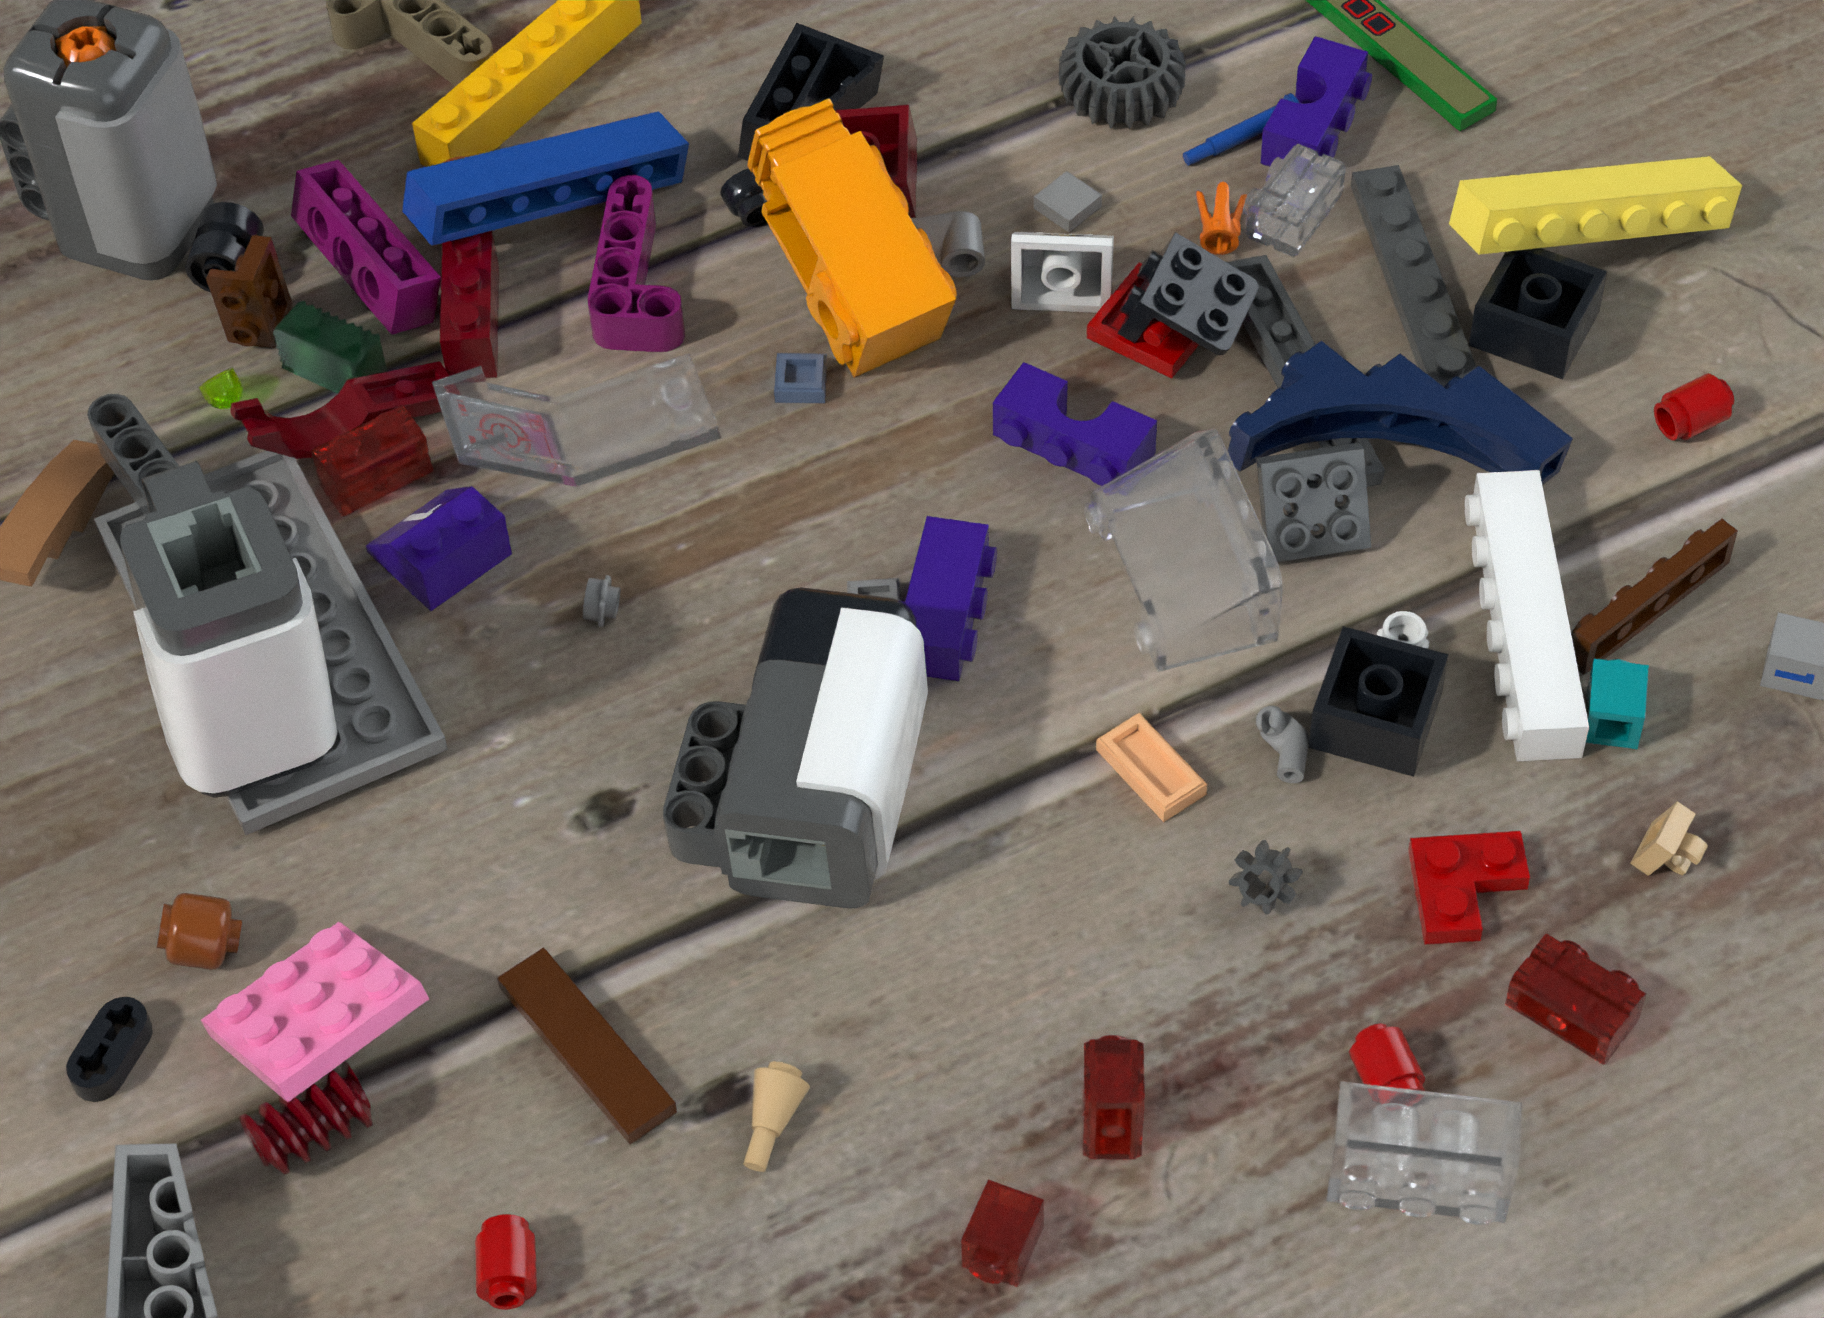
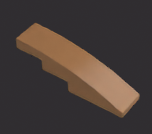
(50, 509)

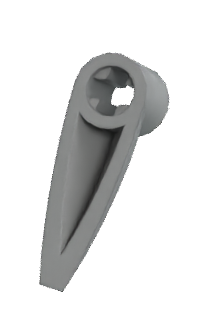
(955, 241)

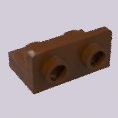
(252, 296)

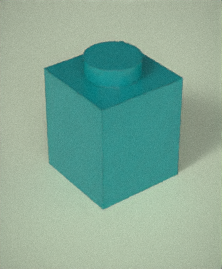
(1616, 702)

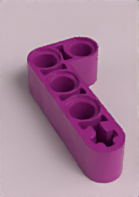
(620, 305)

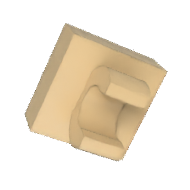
(1670, 843)

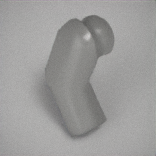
(1288, 739)

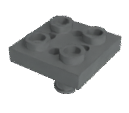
(1311, 485)

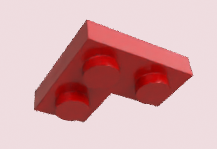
(1454, 869)

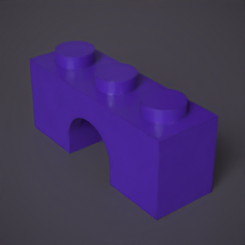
(1328, 86)
(1033, 416)

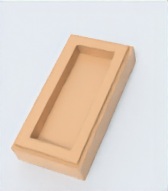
(1151, 767)

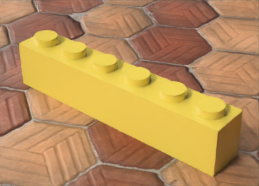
(1594, 204)

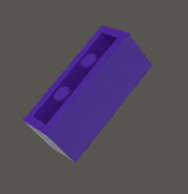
(949, 592)

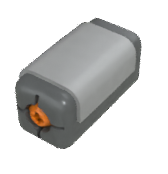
(108, 137)

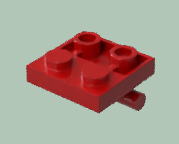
(1158, 345)

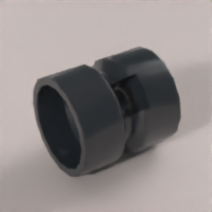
(221, 239)

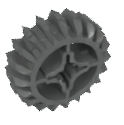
(1122, 72)

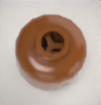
(198, 931)

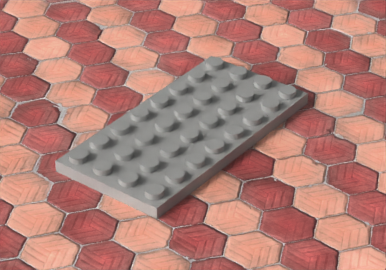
(374, 697)

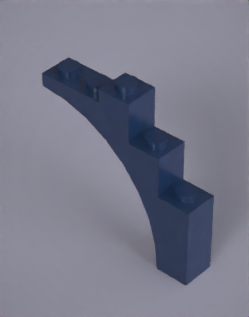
(1399, 402)

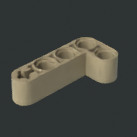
(422, 26)

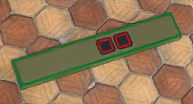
(1411, 59)

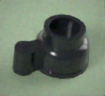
(744, 198)

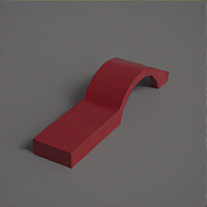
(354, 405)

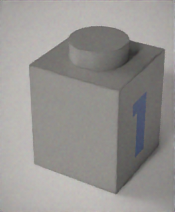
(1795, 657)

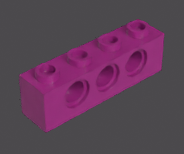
(365, 247)

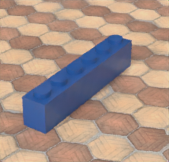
(541, 177)

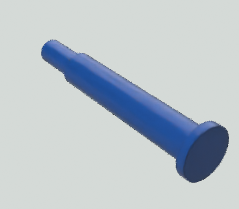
(1232, 136)

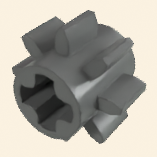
(1258, 892)

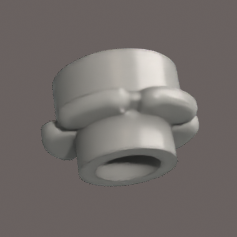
(601, 600)

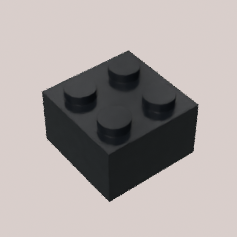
(1538, 309)
(1378, 701)

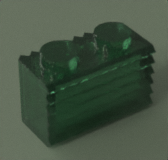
(326, 348)

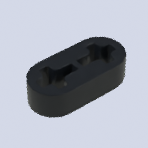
(103, 1045)

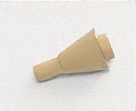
(775, 1099)

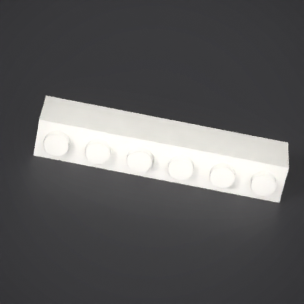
(1528, 617)

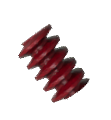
(308, 1119)

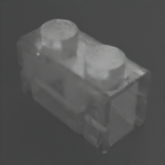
(1294, 199)

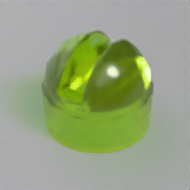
(222, 389)

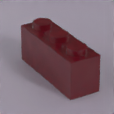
(470, 304)

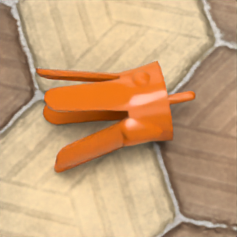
(1222, 230)

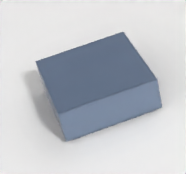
(800, 378)

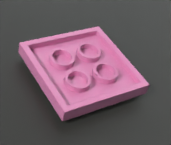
(314, 1010)

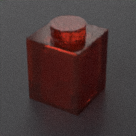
(1002, 1234)

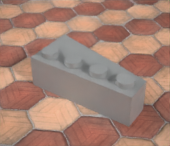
(154, 1242)

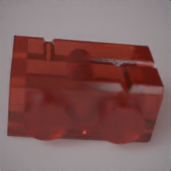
(372, 460)
(1576, 997)
(1113, 1098)

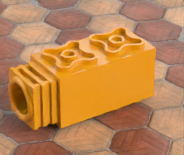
(849, 238)

